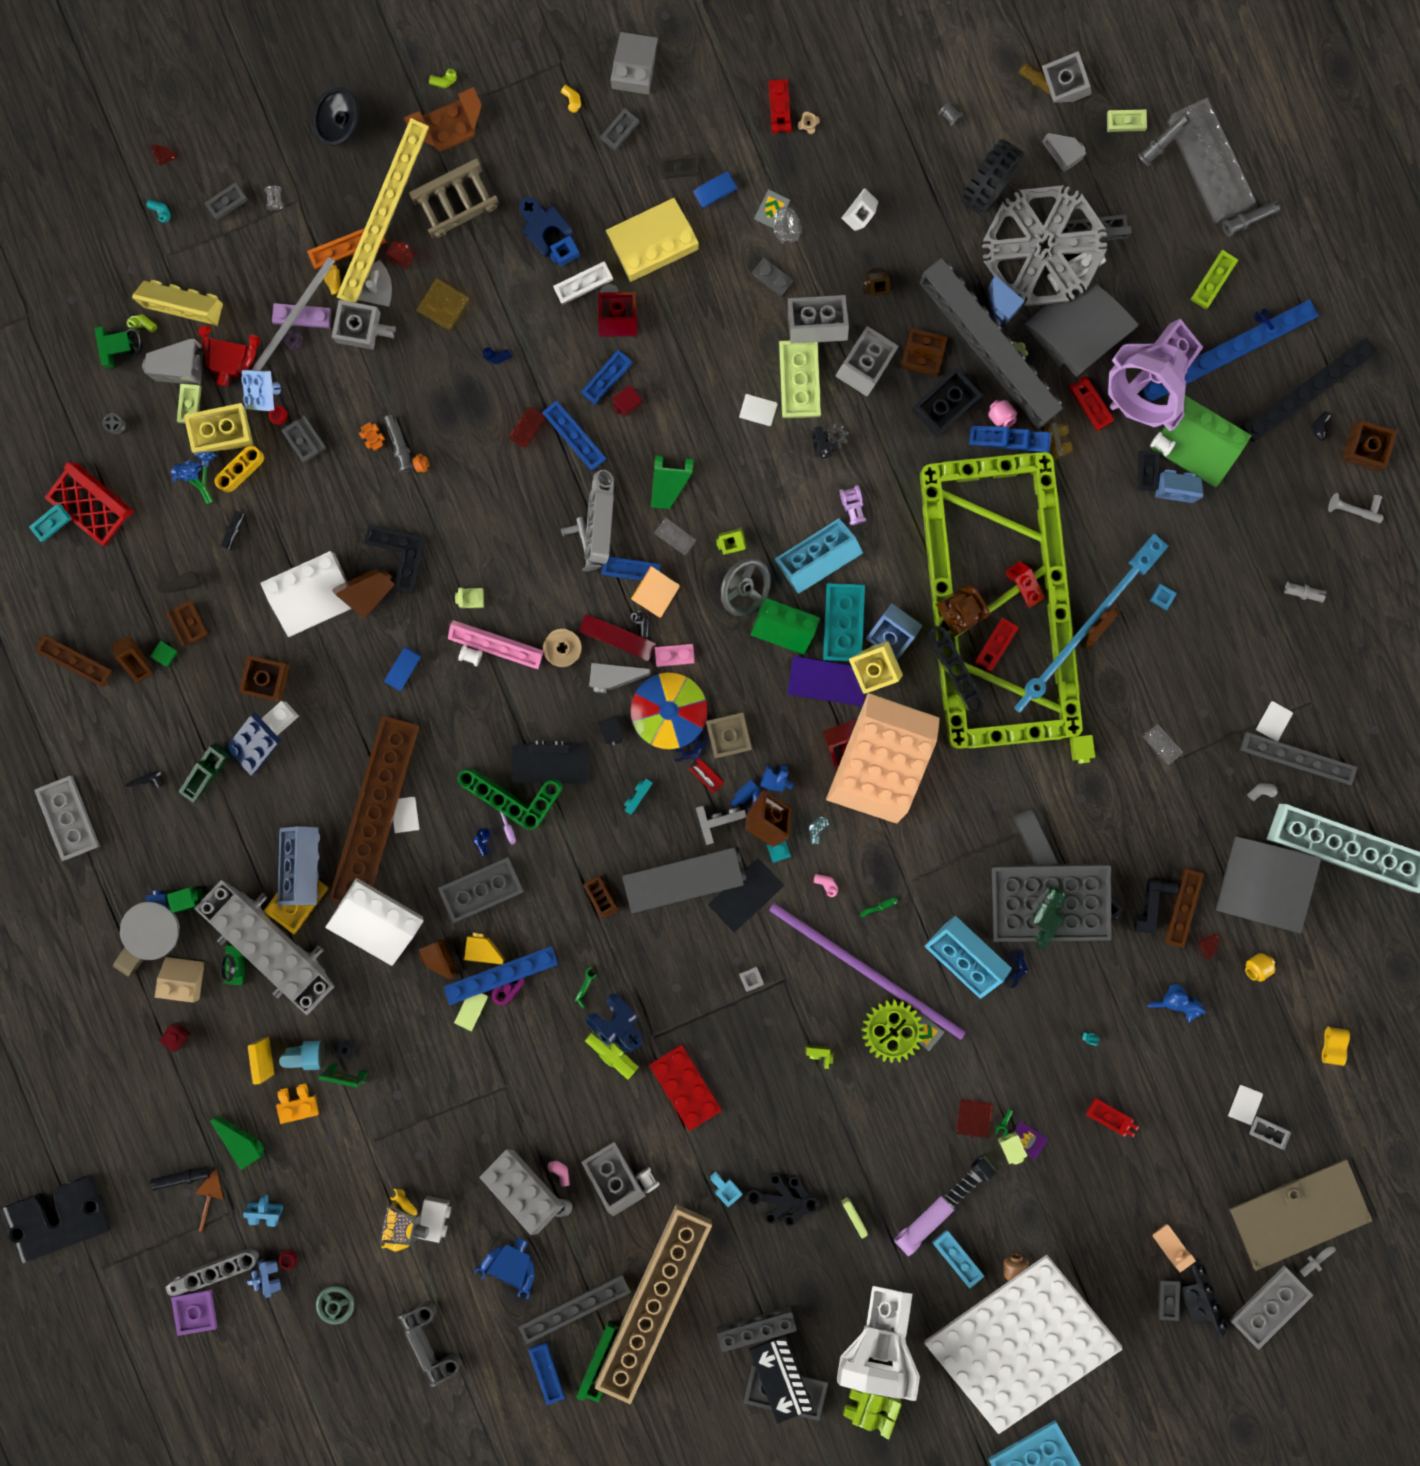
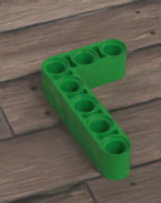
(510, 799)

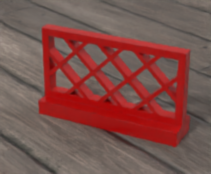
(94, 488)

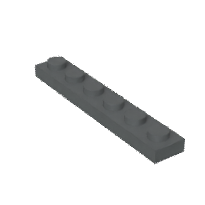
(1298, 758)
(574, 1308)

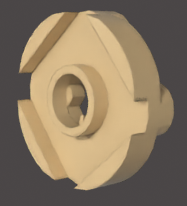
(571, 654)

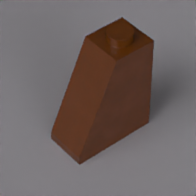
(365, 591)

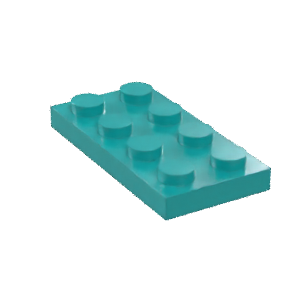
(843, 621)

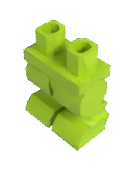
(868, 1410)

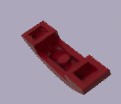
(617, 637)

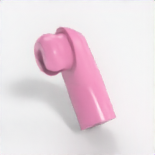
(828, 883)
(561, 1170)

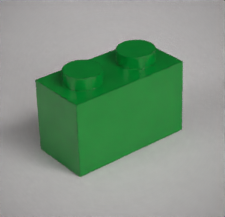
(185, 898)

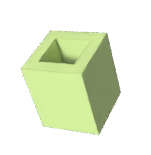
(1012, 1148)

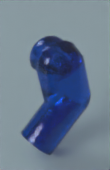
(495, 357)
(480, 841)

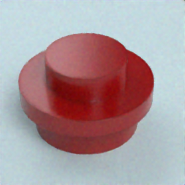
(278, 415)

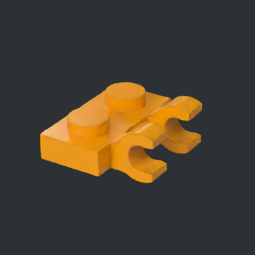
(296, 1109)

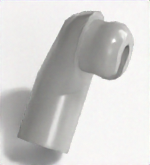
(1262, 788)

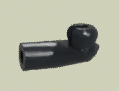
(1319, 427)

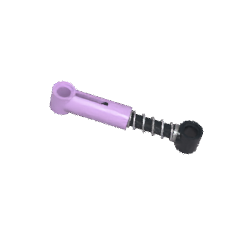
(911, 1237)

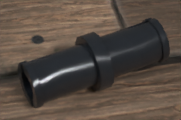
(233, 530)

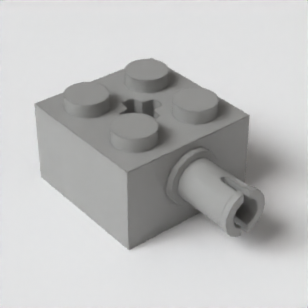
(368, 329)

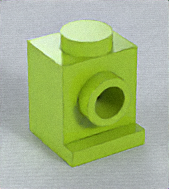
(738, 545)

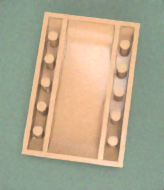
(884, 759)

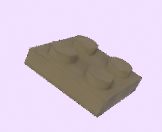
(729, 735)

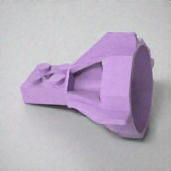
(1162, 363)

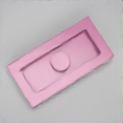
(674, 655)

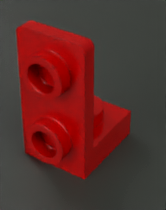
(1026, 583)

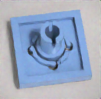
(259, 390)

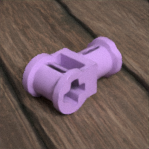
(852, 503)

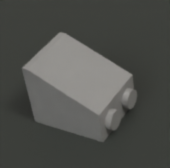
(176, 363)

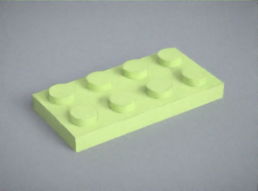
(799, 379)

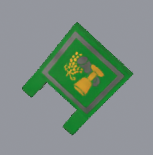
(332, 1075)

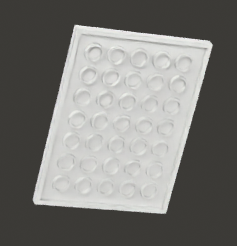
(1023, 1344)

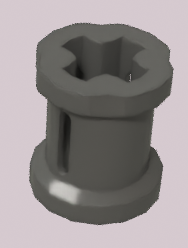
(950, 113)

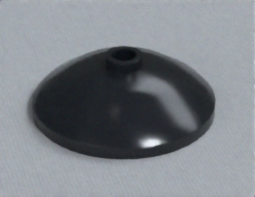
(336, 116)

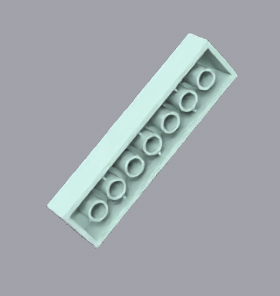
(1346, 847)

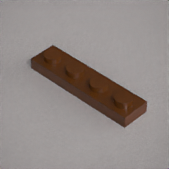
(74, 661)
(1183, 908)

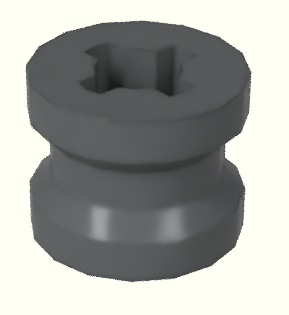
(110, 420)

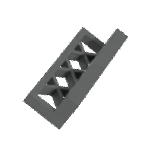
(1112, 233)

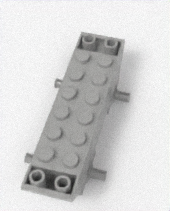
(266, 946)

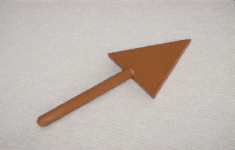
(210, 1188)

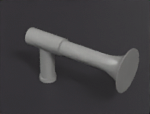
(1336, 503)
(581, 528)

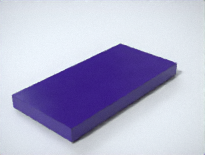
(824, 681)

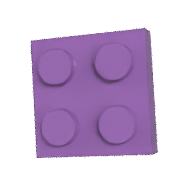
(194, 1312)

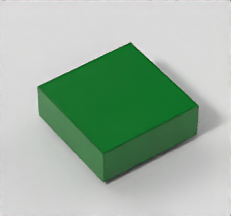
(164, 654)

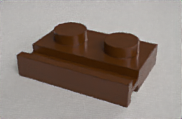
(187, 623)

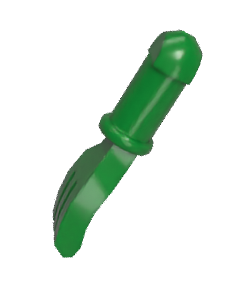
(881, 906)

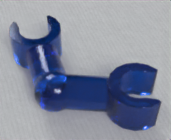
(695, 754)
(1022, 969)

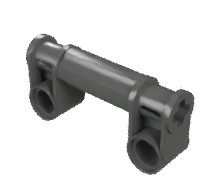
(436, 1369)

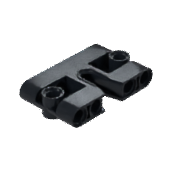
(43, 1233)

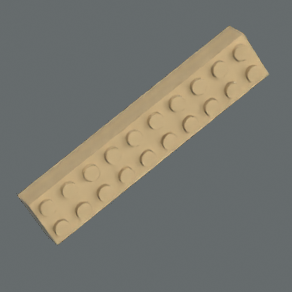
(653, 1304)

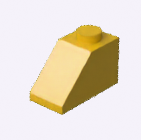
(482, 949)

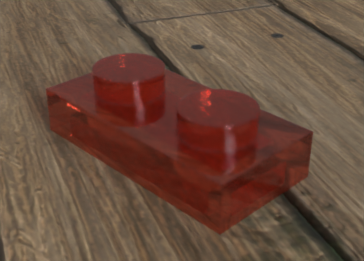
(526, 427)

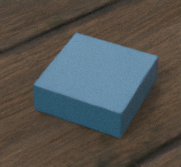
(1163, 597)

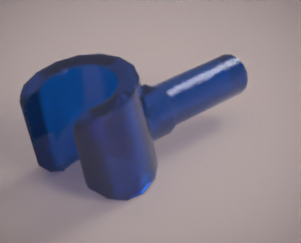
(1263, 318)

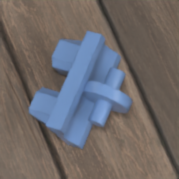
(268, 1286)

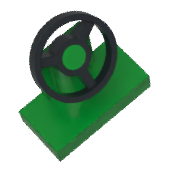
(116, 344)
(233, 966)

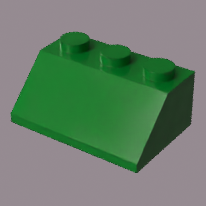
(784, 626)

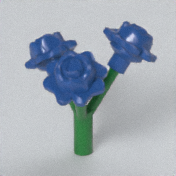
(189, 469)

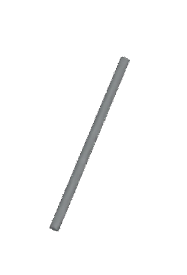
(293, 314)

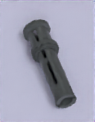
(1157, 146)
(1243, 220)
(401, 452)

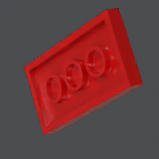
(685, 1087)

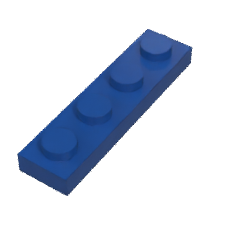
(574, 435)

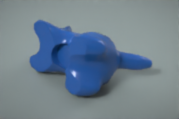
(1178, 1000)

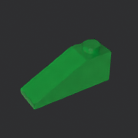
(240, 1144)

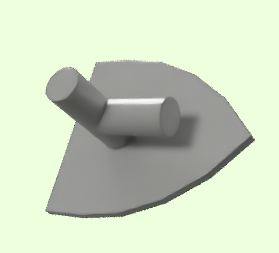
(377, 286)

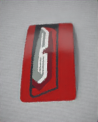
(706, 775)

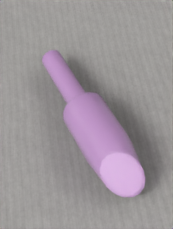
(508, 830)

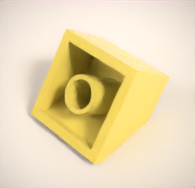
(876, 667)

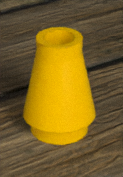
(333, 280)

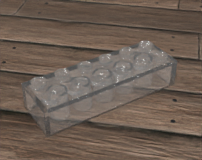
(1212, 162)

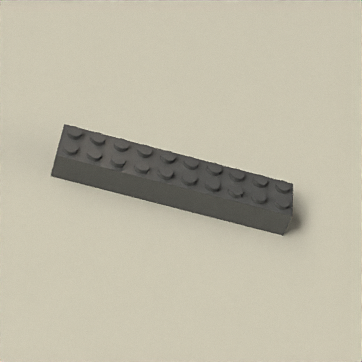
(990, 343)

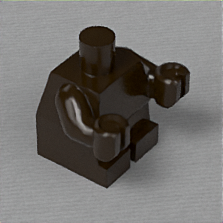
(877, 282)

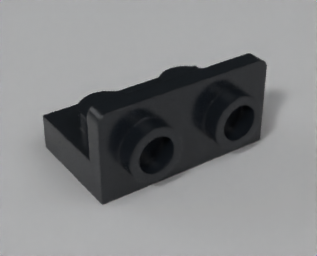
(819, 441)

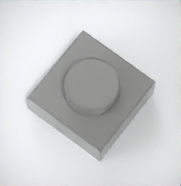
(751, 979)

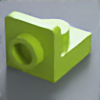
(816, 1052)

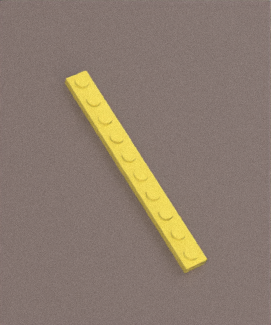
(383, 211)

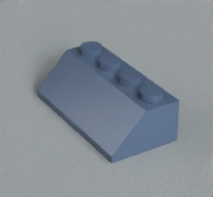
(298, 866)

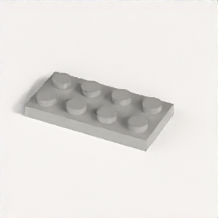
(67, 818)
(1271, 1307)

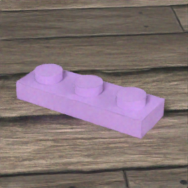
(308, 317)

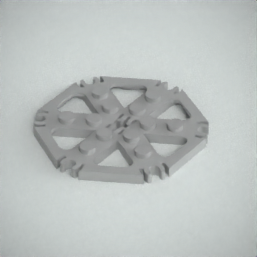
(1053, 228)

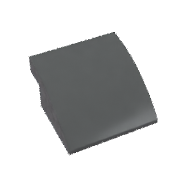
(1081, 329)
(1268, 884)

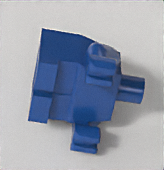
(776, 780)

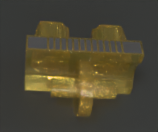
(1059, 449)

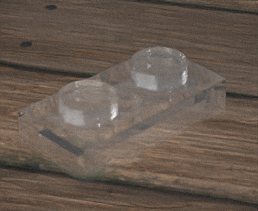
(675, 536)
(1162, 744)

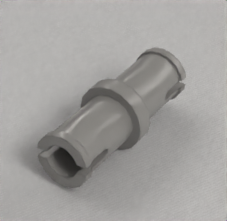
(1305, 592)

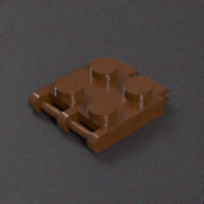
(1097, 630)

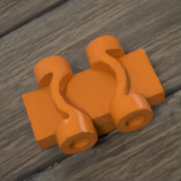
(374, 439)

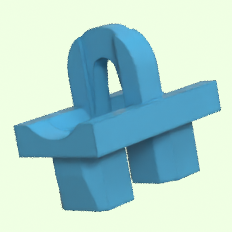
(256, 1211)

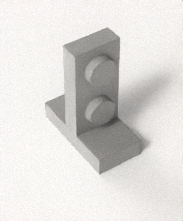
(717, 819)

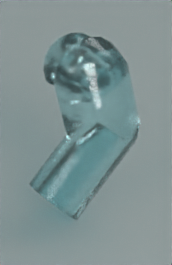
(816, 827)

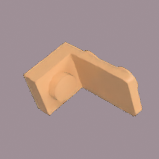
(1173, 1248)

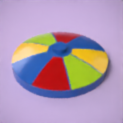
(669, 710)

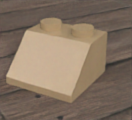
(180, 980)

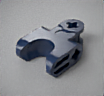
(541, 222)
(619, 1028)

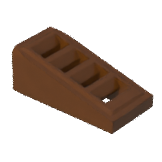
(603, 914)

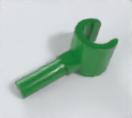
(1004, 1123)

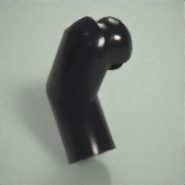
(642, 621)

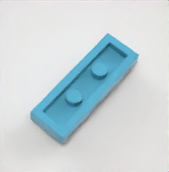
(958, 1258)

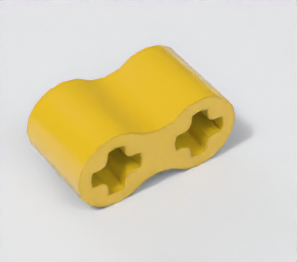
(1335, 1046)

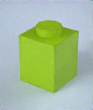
(1082, 748)

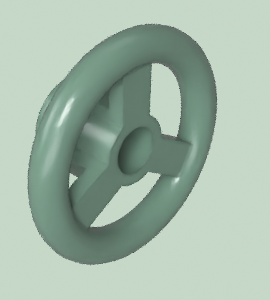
(332, 1312)

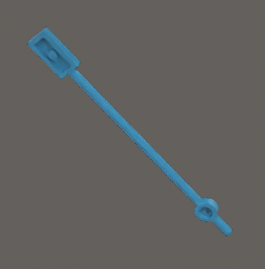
(1140, 563)

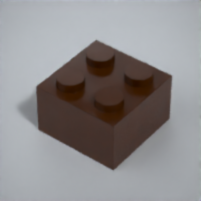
(1369, 445)
(264, 678)

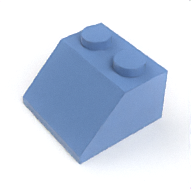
(1002, 302)
(1179, 487)
(896, 628)

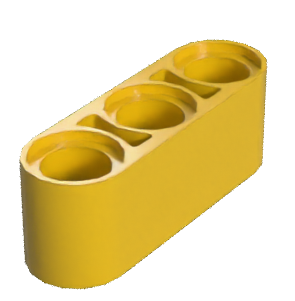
(249, 467)

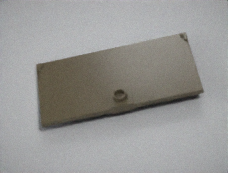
(1300, 1214)

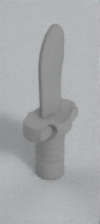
(1314, 1263)

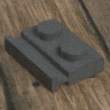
(303, 439)

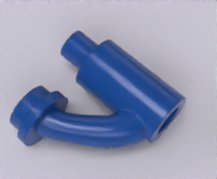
(745, 793)

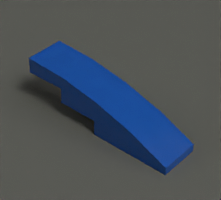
(1010, 439)

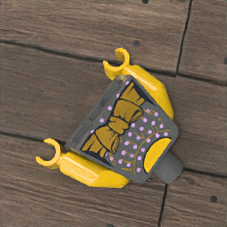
(401, 1224)

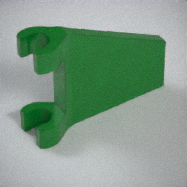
(668, 483)

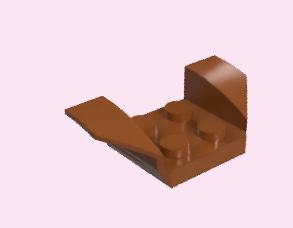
(451, 123)

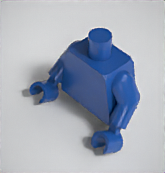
(510, 1266)

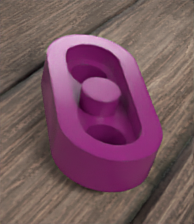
(510, 991)

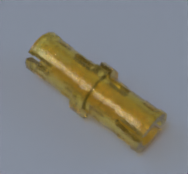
(1036, 78)

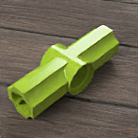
(613, 1056)

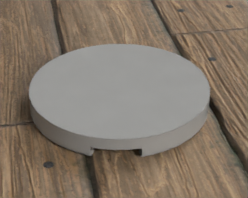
(149, 930)

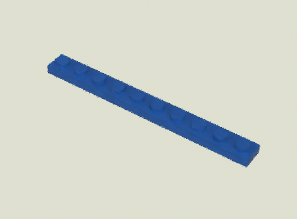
(1238, 347)

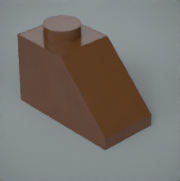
(131, 658)

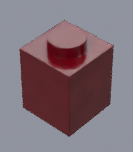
(626, 401)
(174, 1037)

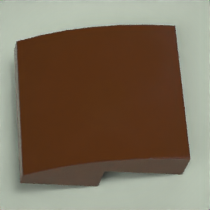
(924, 352)

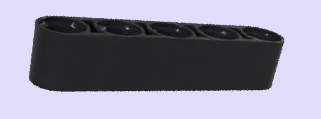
(955, 659)

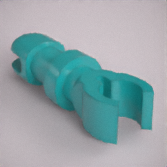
(1090, 1038)

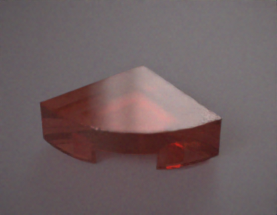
(162, 154)
(1209, 946)

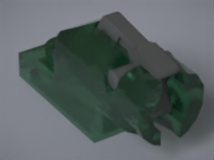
(1047, 914)

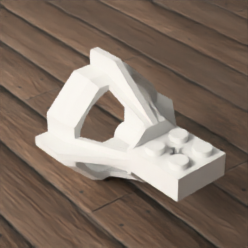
(884, 1341)

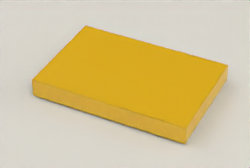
(293, 915)
(261, 1060)

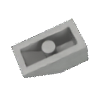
(1064, 150)

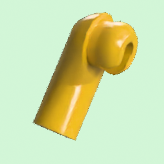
(574, 98)

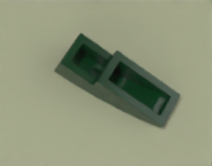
(204, 772)

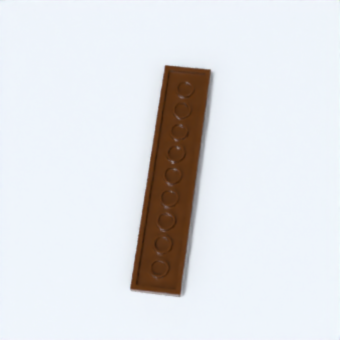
(375, 805)

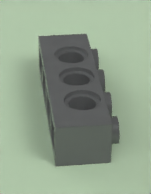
(756, 1329)

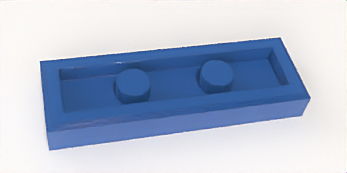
(606, 377)

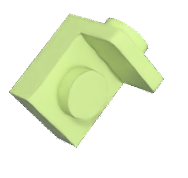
(470, 598)

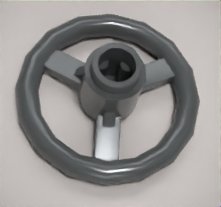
(743, 586)

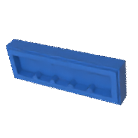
(627, 568)
(546, 1373)

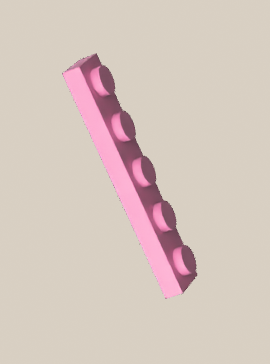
(495, 644)

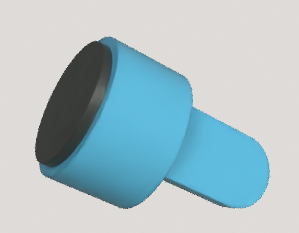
(309, 1056)

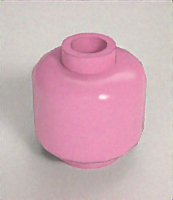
(1002, 413)

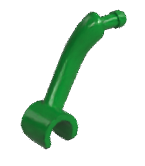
(584, 988)

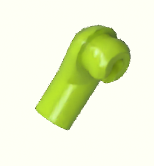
(445, 81)
(141, 321)

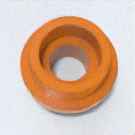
(420, 463)

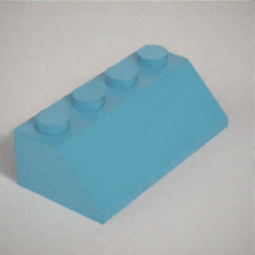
(819, 555)
(968, 957)

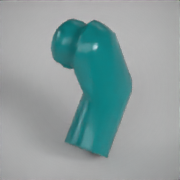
(161, 208)

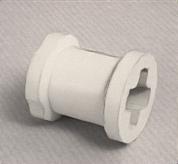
(1162, 444)
(470, 655)
(647, 1180)

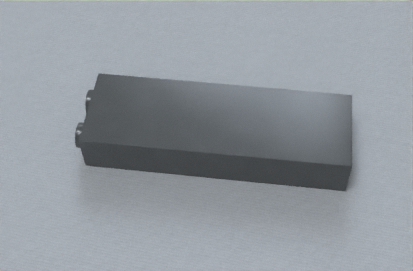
(683, 880)

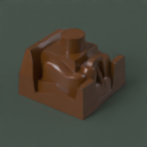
(963, 609)

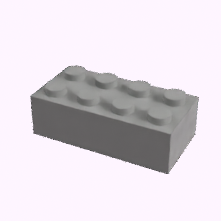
(521, 1191)

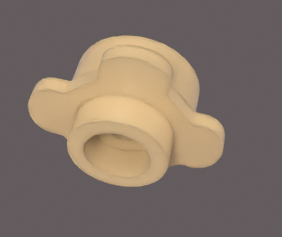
(814, 120)

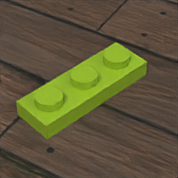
(1214, 279)

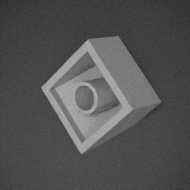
(1067, 79)

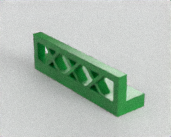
(595, 1363)

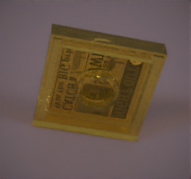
(442, 304)

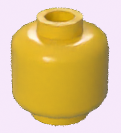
(1260, 967)

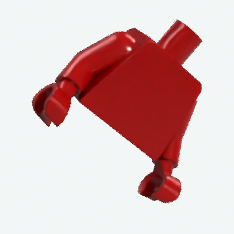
(227, 358)

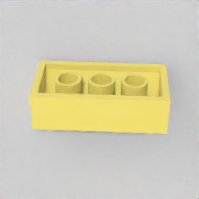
(179, 302)

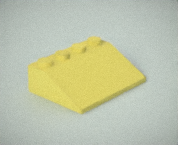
(652, 239)

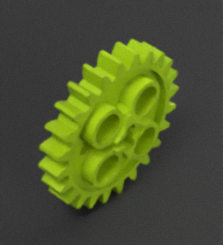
(904, 1044)

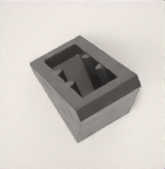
(1270, 1132)

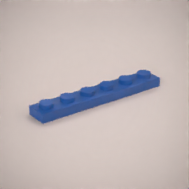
(500, 975)

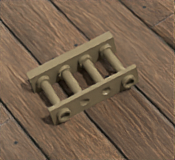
(454, 179)

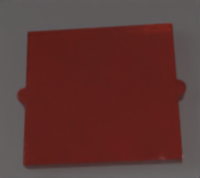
(974, 1118)

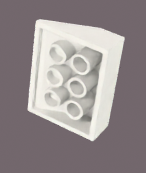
(305, 593)
(374, 922)

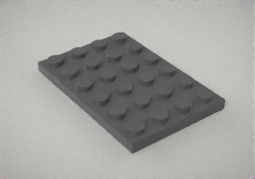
(1084, 907)

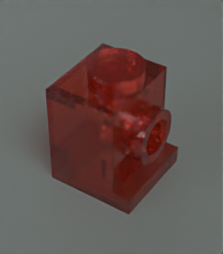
(400, 254)

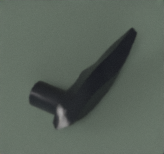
(154, 776)

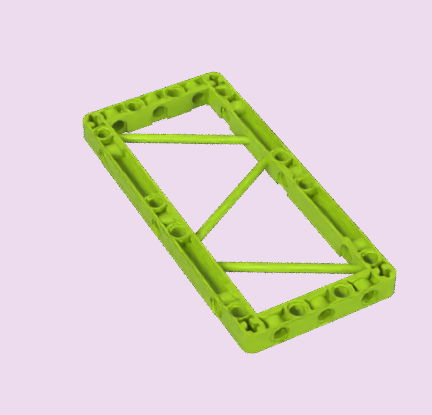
(1053, 560)

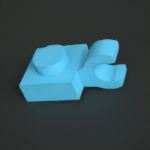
(726, 1191)

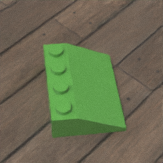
(1204, 443)

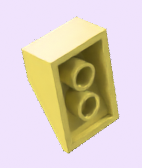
(218, 429)

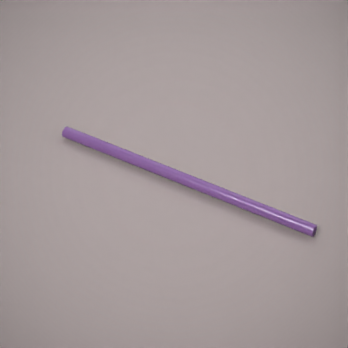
(867, 971)

